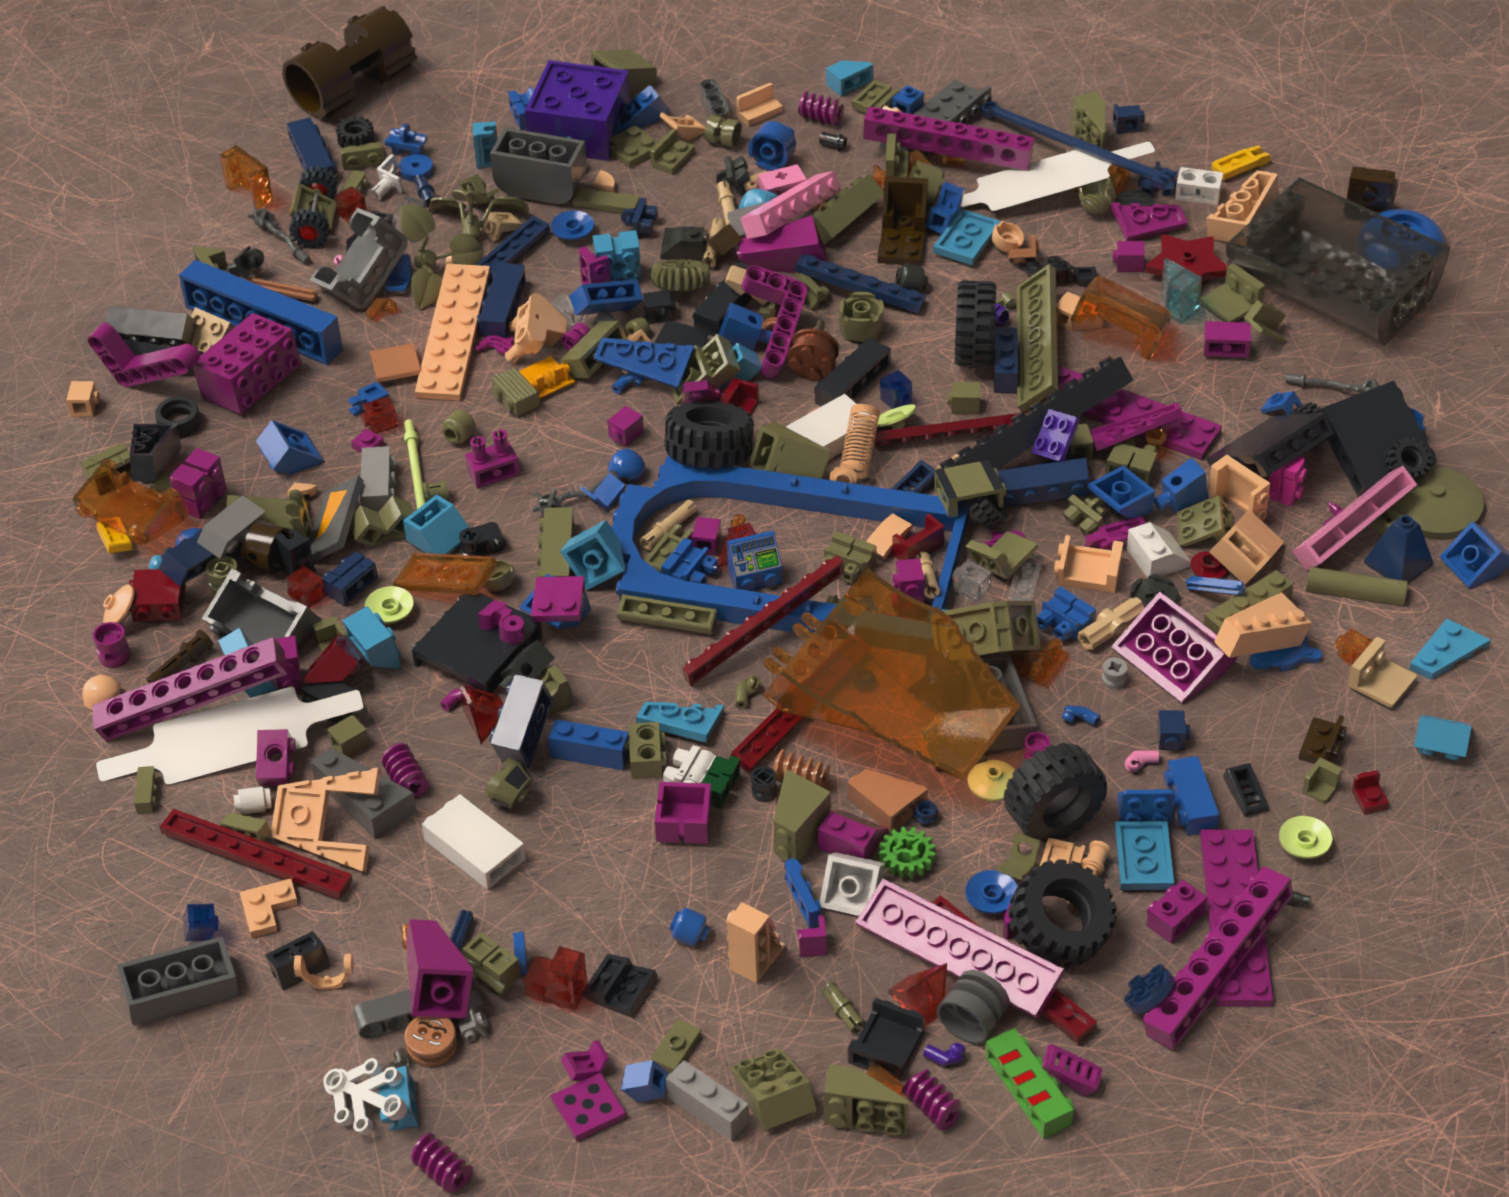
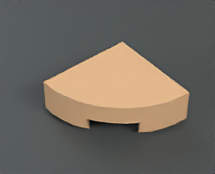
(604, 182)
(304, 488)

